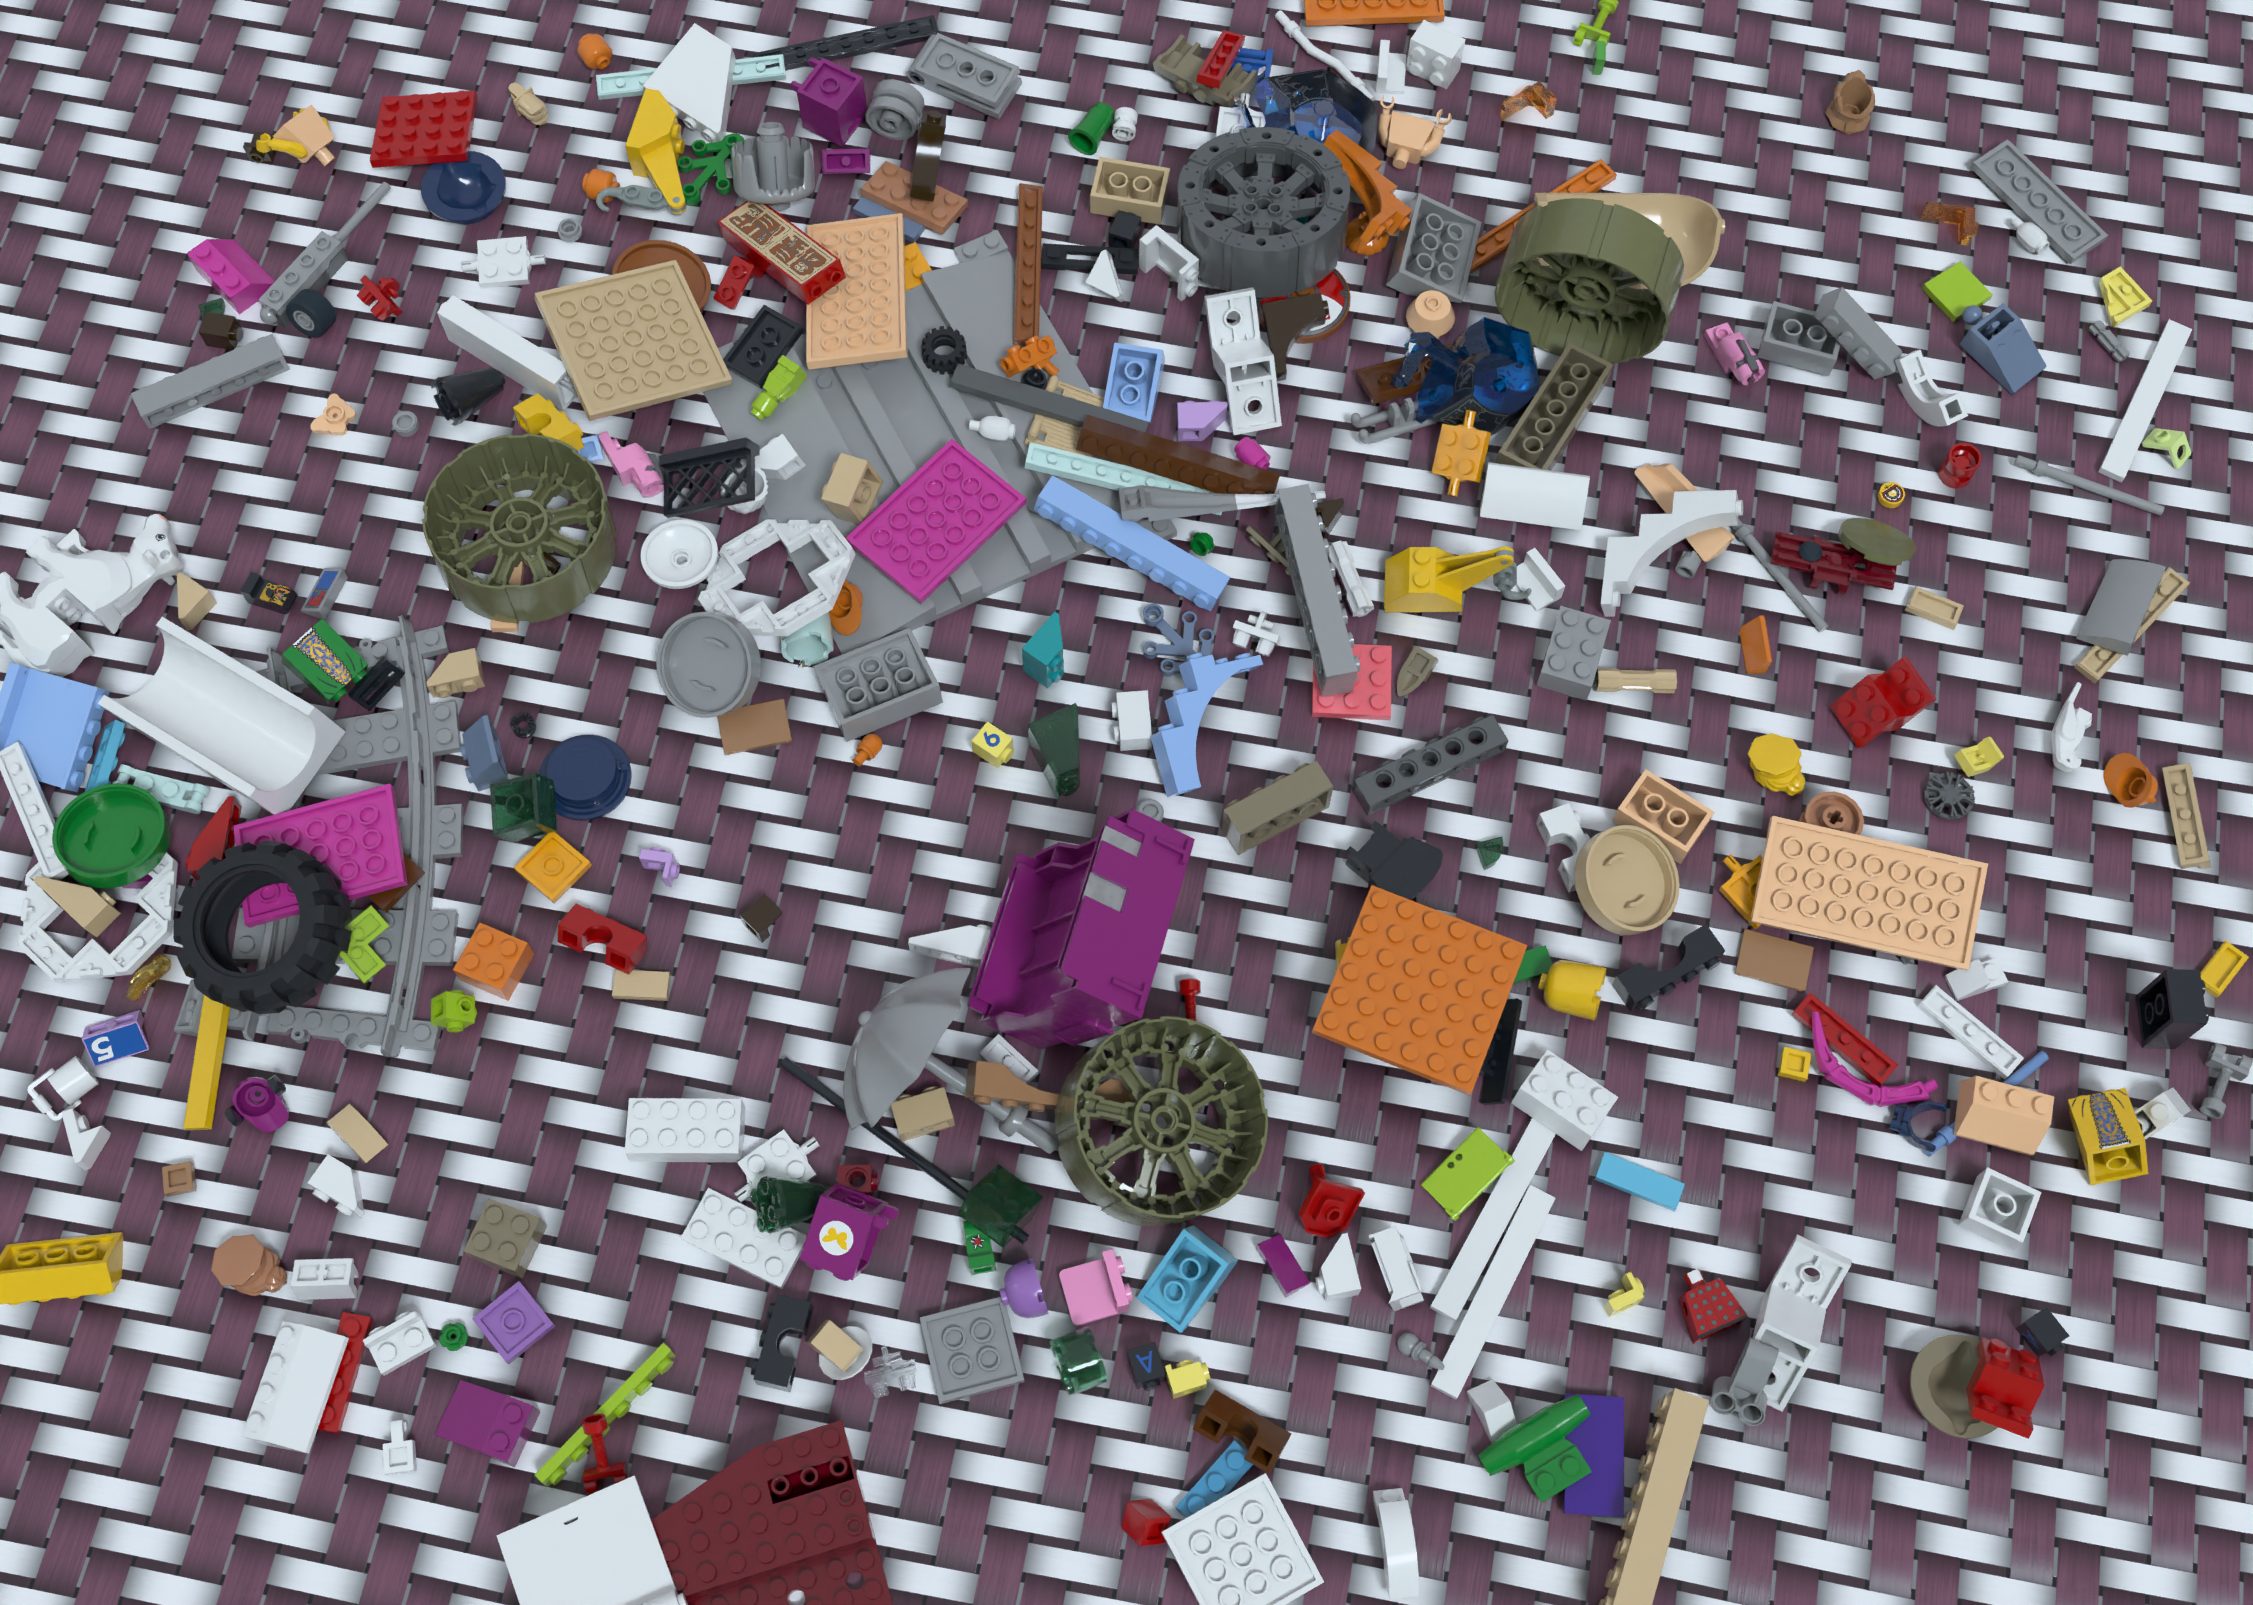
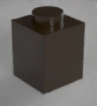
(220, 331)

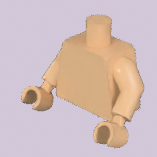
(1409, 136)

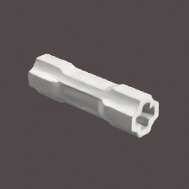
(1356, 595)

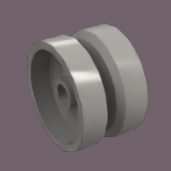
(895, 109)

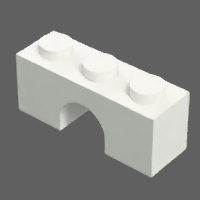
(1563, 827)

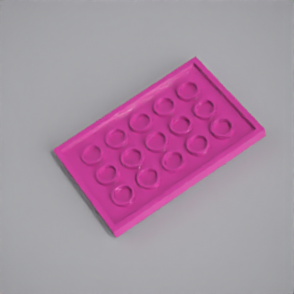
(936, 521)
(349, 834)

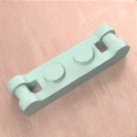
(166, 790)

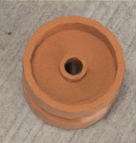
(1834, 812)

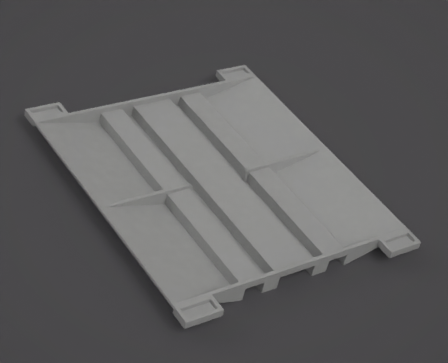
(899, 419)

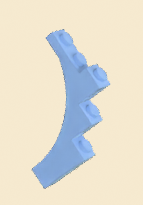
(1176, 742)

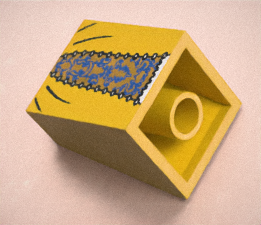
(2108, 1136)

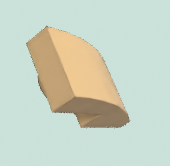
(357, 1133)

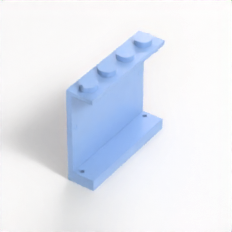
(52, 721)

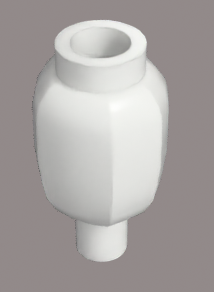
(2030, 236)
(994, 428)

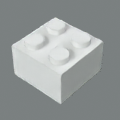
(1435, 54)
(1999, 1209)

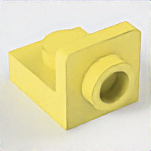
(1622, 1301)

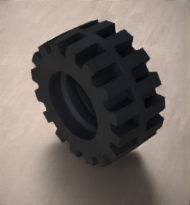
(939, 338)

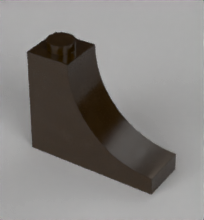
(927, 155)
(1287, 321)

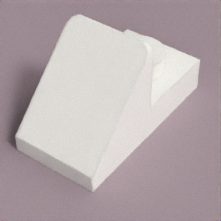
(1976, 980)
(84, 1142)

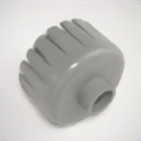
(773, 169)

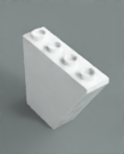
(698, 82)

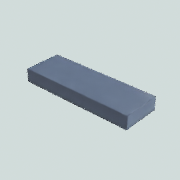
(868, 208)

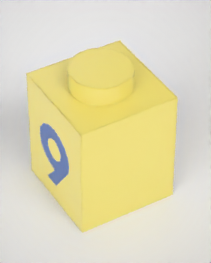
(993, 745)

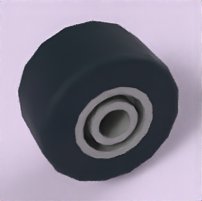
(311, 313)

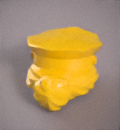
(1777, 764)

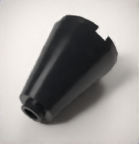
(466, 392)

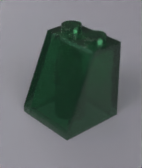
(1056, 749)

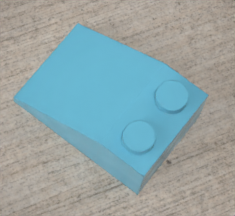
(1186, 1278)

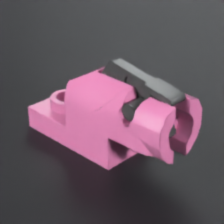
(1734, 353)
(634, 465)

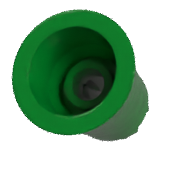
(1090, 130)

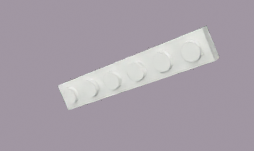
(31, 808)

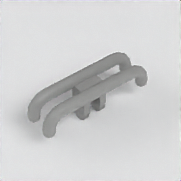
(1399, 418)

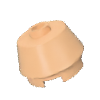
(1431, 313)

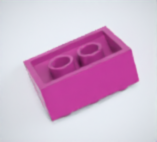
(231, 272)

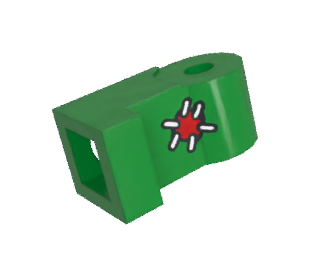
(978, 1250)

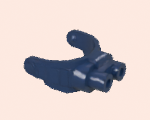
(1903, 1122)

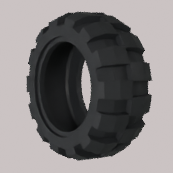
(213, 903)

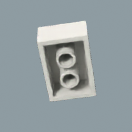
(1564, 1100)

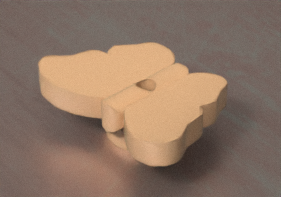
(328, 423)

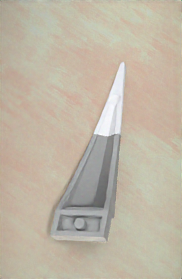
(1165, 504)

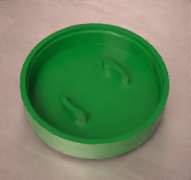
(111, 835)

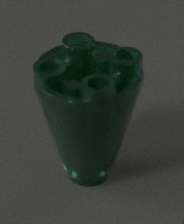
(784, 1202)

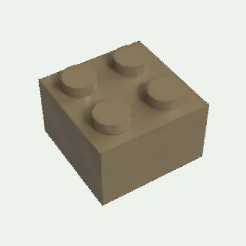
(505, 1238)

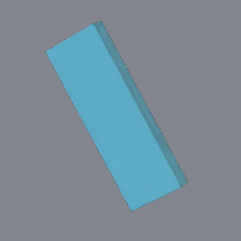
(1639, 1181)

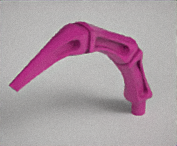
(1867, 1092)

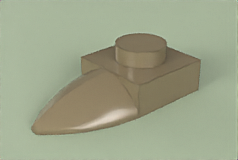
(1415, 671)

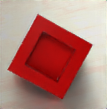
(1145, 1522)

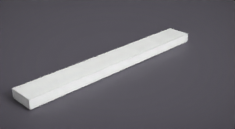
(2145, 401)
(1492, 1221)
(1493, 1292)

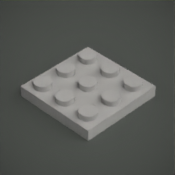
(971, 1350)

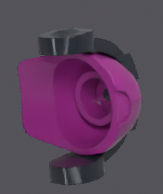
(259, 1103)

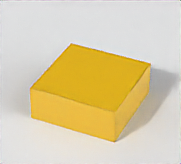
(1794, 1064)

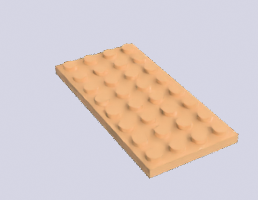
(866, 311)
(1869, 893)

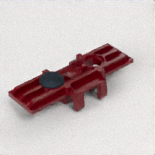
(1809, 556)

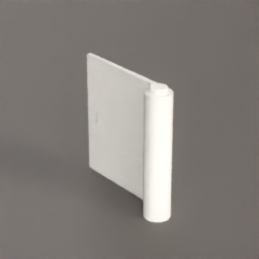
(597, 1558)

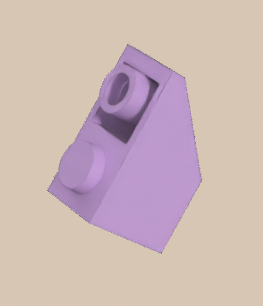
(1199, 419)

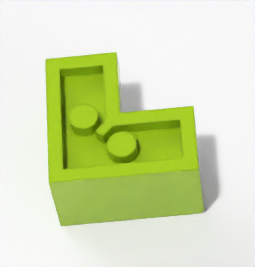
(360, 956)

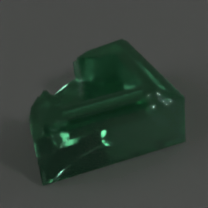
(213, 306)
(1489, 851)

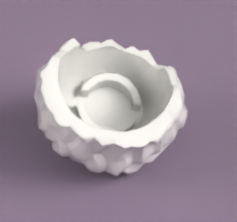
(760, 491)

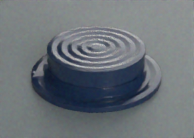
(464, 189)
(588, 776)

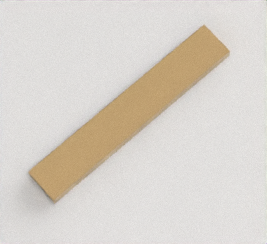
(2100, 659)

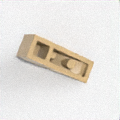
(82, 903)

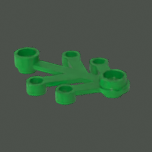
(711, 164)

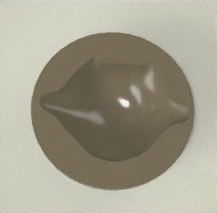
(1940, 1385)

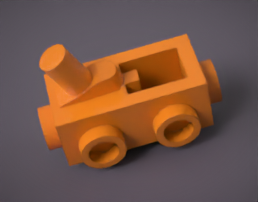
(1035, 354)

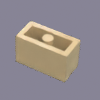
(922, 1113)

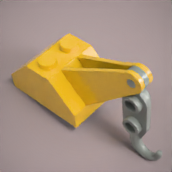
(652, 153)
(1435, 580)

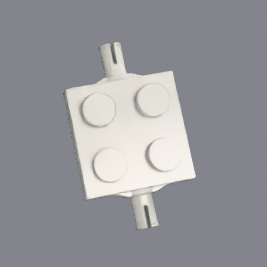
(1232, 118)
(503, 262)
(777, 1158)

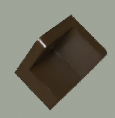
(760, 917)

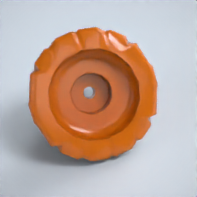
(1354, 232)

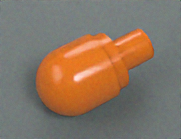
(867, 749)

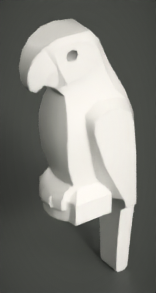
(2068, 733)

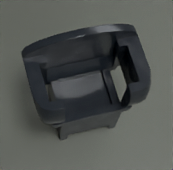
(1394, 864)

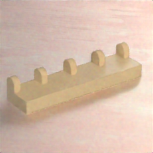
(2186, 816)

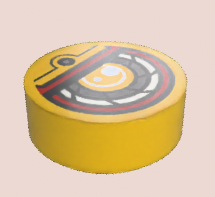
(1891, 495)

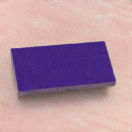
(1602, 1447)

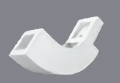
(1923, 394)
(1398, 1543)

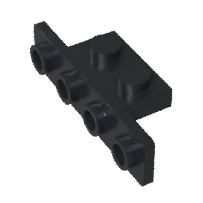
(1499, 1056)

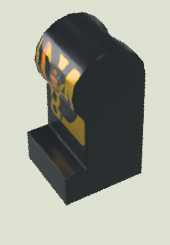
(268, 594)

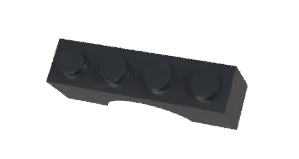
(1640, 984)

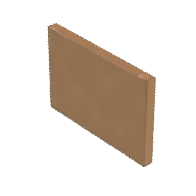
(755, 727)
(1774, 960)

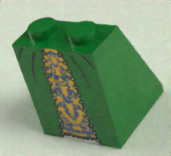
(325, 662)

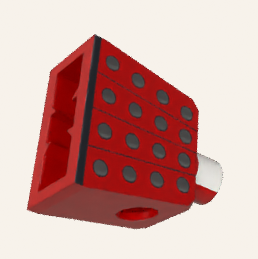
(1709, 1307)

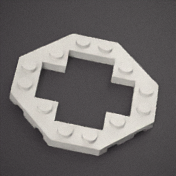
(794, 534)
(93, 959)

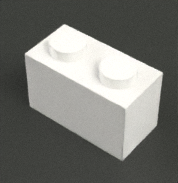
(1133, 720)

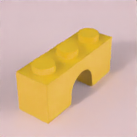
(541, 417)

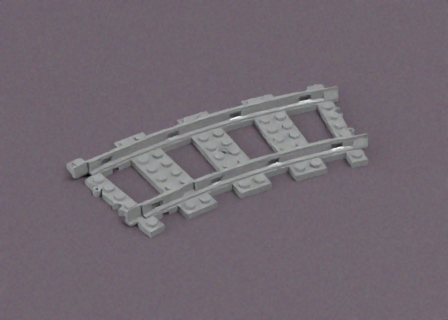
(427, 831)

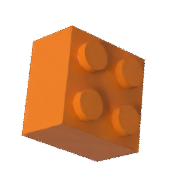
(493, 961)

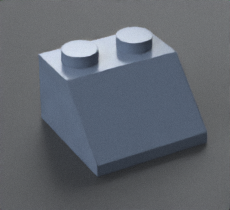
(484, 755)

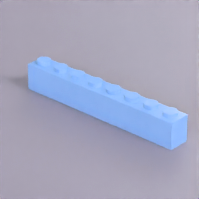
(1131, 543)

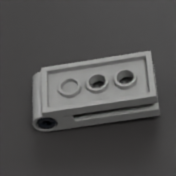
(965, 75)

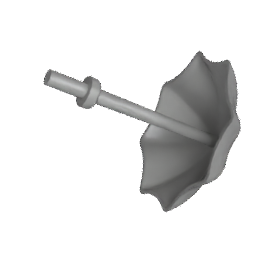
(898, 1045)

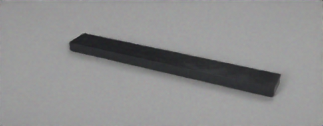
(855, 43)

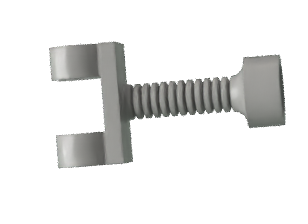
(2213, 1106)

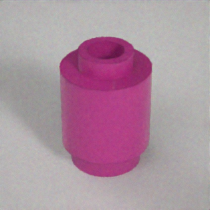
(1251, 453)

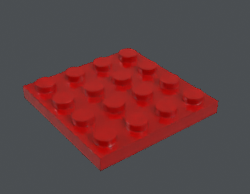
(424, 129)

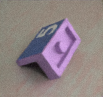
(115, 1038)

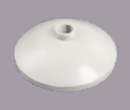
(676, 543)

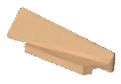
(1662, 483)

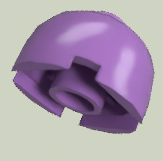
(1023, 1290)

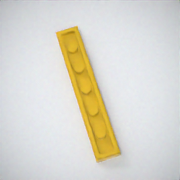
(206, 1065)

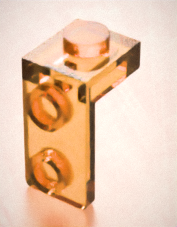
(1536, 95)
(1953, 214)

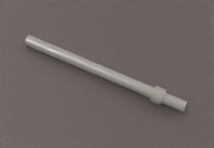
(2041, 468)
(1745, 535)

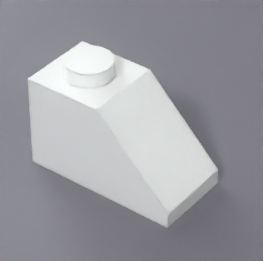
(1338, 1273)

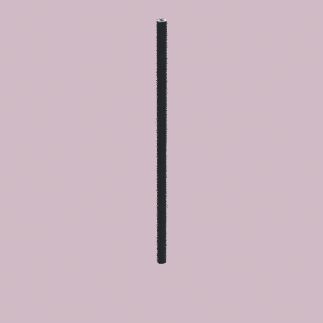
(885, 1136)

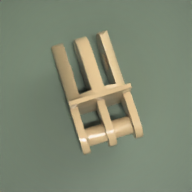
(528, 104)

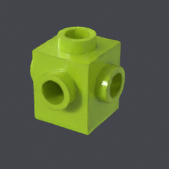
(453, 1010)

